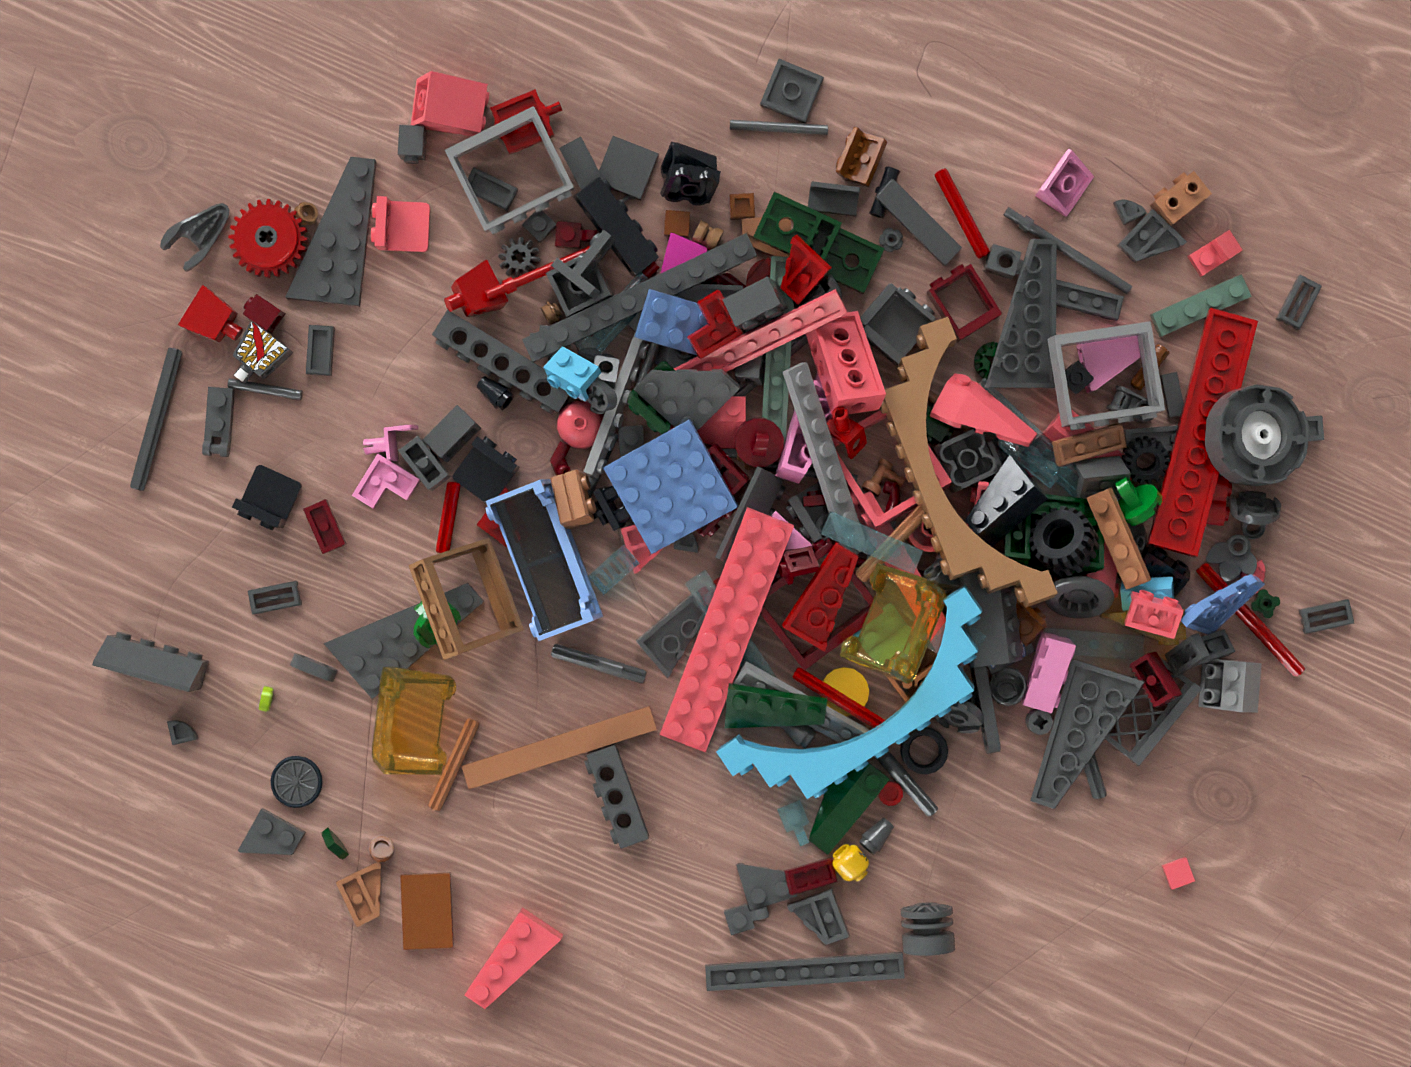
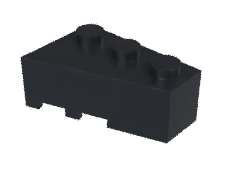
(1005, 503)

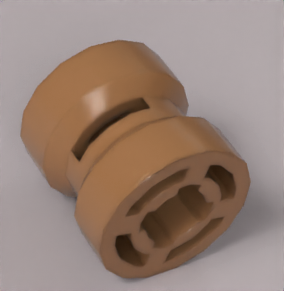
(713, 237)

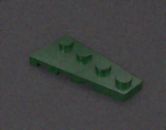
(771, 708)

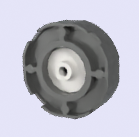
(1256, 435)

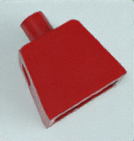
(470, 292)
(210, 317)

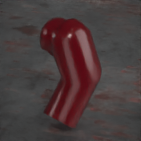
(894, 491)

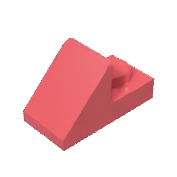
(1215, 253)

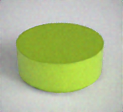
(266, 699)

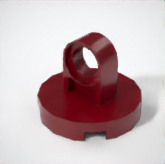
(759, 442)

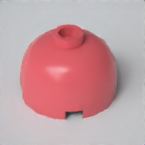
(578, 424)

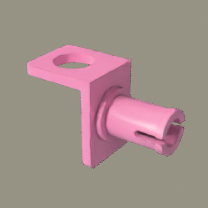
(387, 443)

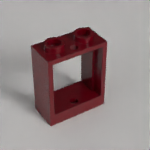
(958, 273)

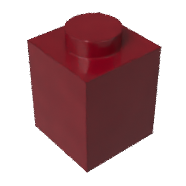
(263, 313)

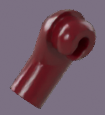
(726, 279)
(558, 459)

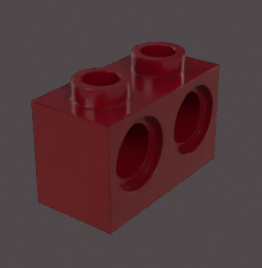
(730, 471)

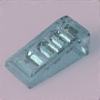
(626, 557)

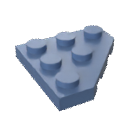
(1219, 607)

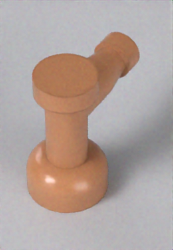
(883, 471)

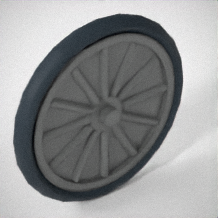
(296, 781)

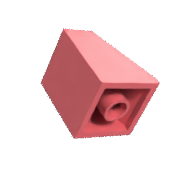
(449, 104)

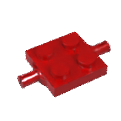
(527, 134)

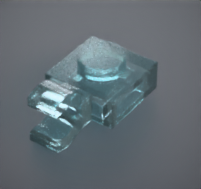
(794, 819)

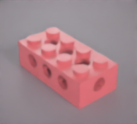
(846, 365)

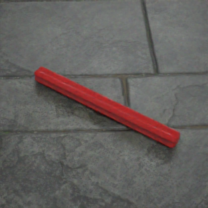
(1254, 624)

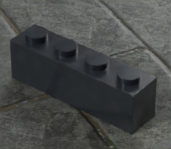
(611, 215)

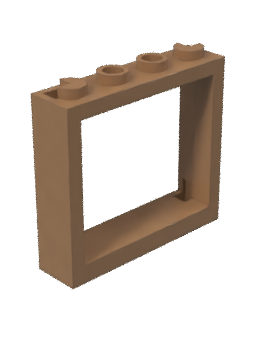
(438, 607)

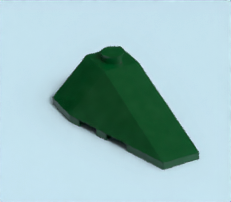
(844, 805)

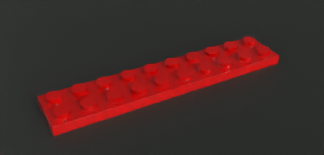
(1190, 474)

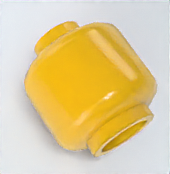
(850, 862)

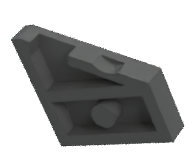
(1150, 238)
(271, 835)

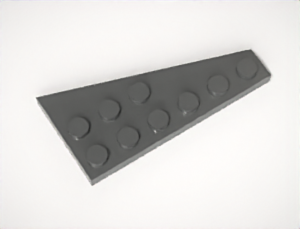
(337, 253)
(391, 641)

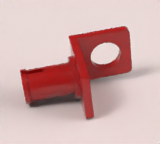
(847, 431)

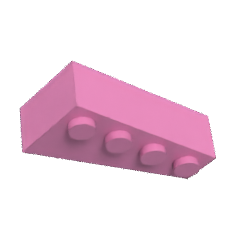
(795, 456)

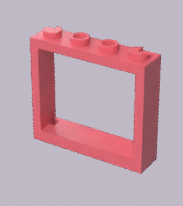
(868, 514)

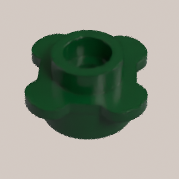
(1258, 605)

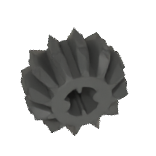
(514, 266)

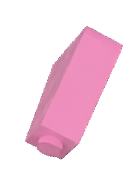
(1107, 358)

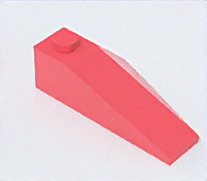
(724, 423)

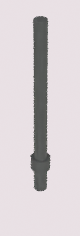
(1027, 224)

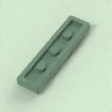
(1197, 306)

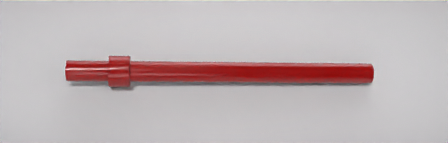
(511, 284)

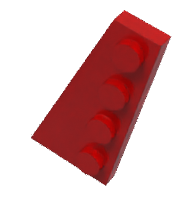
(818, 605)

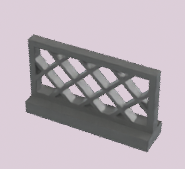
(1160, 726)

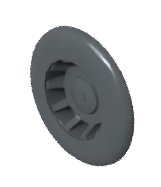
(1081, 597)

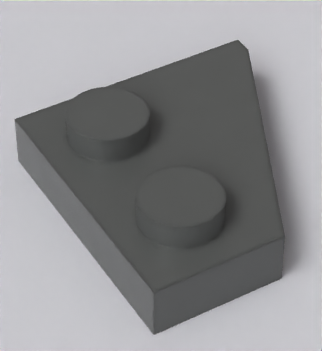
(763, 885)
(822, 916)

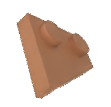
(362, 893)

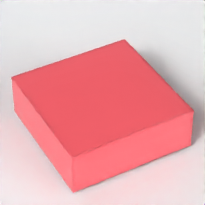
(1178, 873)

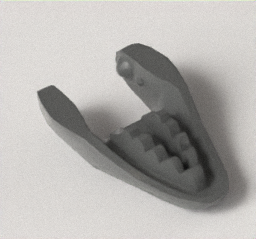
(200, 229)

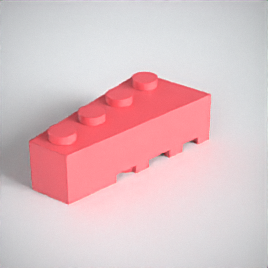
(514, 955)

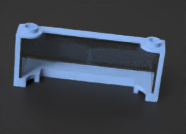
(545, 559)

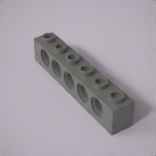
(452, 324)

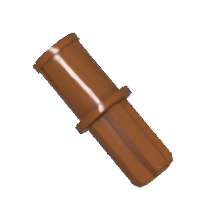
(1138, 381)

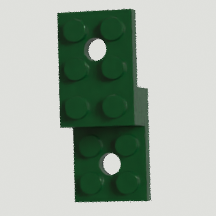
(823, 236)

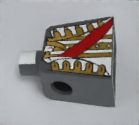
(259, 353)

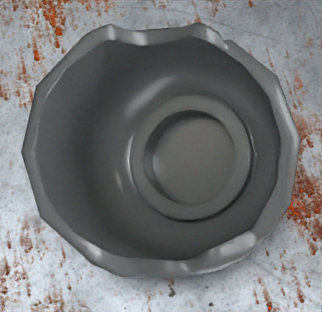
(1008, 686)

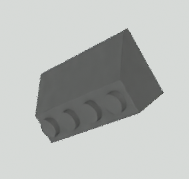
(760, 497)
(997, 622)
(151, 662)

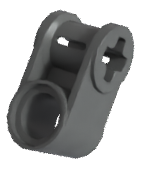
(1129, 401)

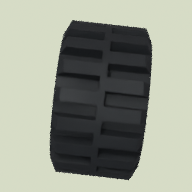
(1053, 527)

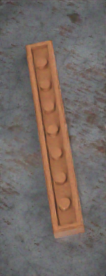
(559, 747)

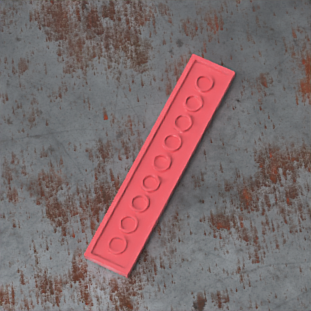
(726, 629)

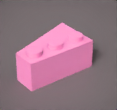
(1048, 672)

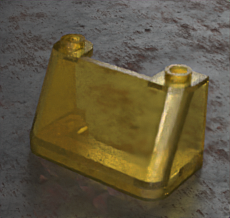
(896, 624)
(410, 721)

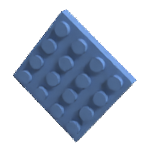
(670, 486)

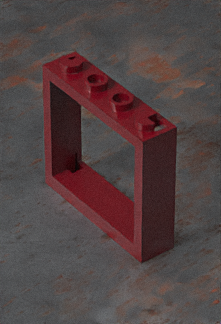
(837, 636)

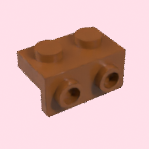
(860, 157)

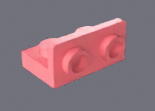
(1154, 614)

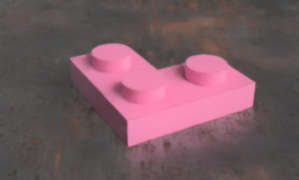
(384, 475)

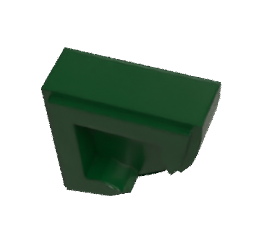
(334, 844)

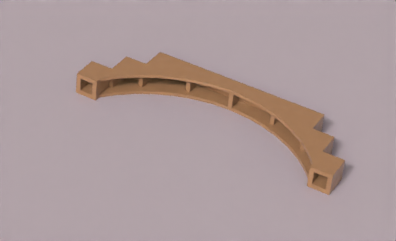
(958, 545)

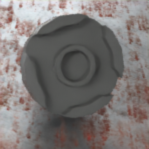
(1255, 509)
(963, 716)

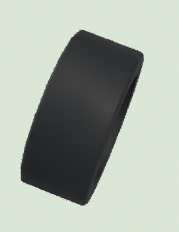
(935, 765)

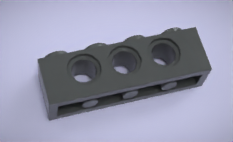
(636, 830)

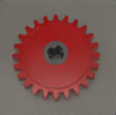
(251, 234)

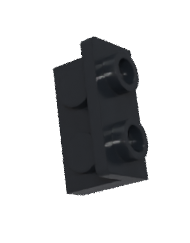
(1161, 565)

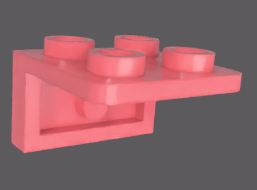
(400, 225)

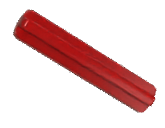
(448, 517)

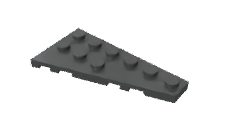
(1023, 347)
(1085, 716)

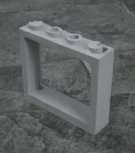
(491, 134)
(1149, 364)

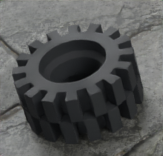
(1151, 472)

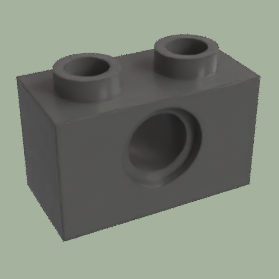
(424, 463)

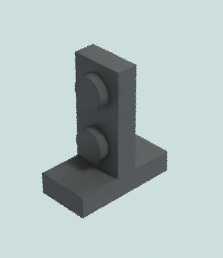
(586, 263)
(1199, 650)

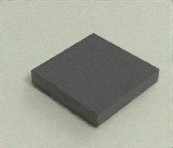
(791, 91)
(628, 167)

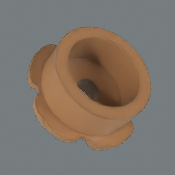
(311, 211)
(551, 312)

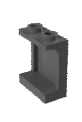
(897, 324)

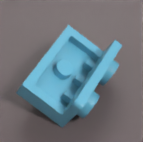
(571, 373)

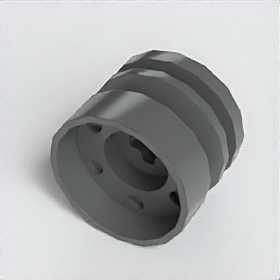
(927, 924)

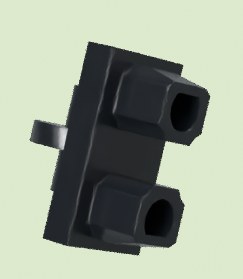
(607, 510)

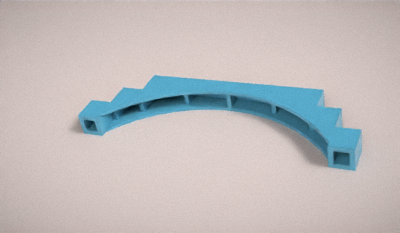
(821, 766)

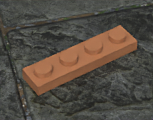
(1118, 538)

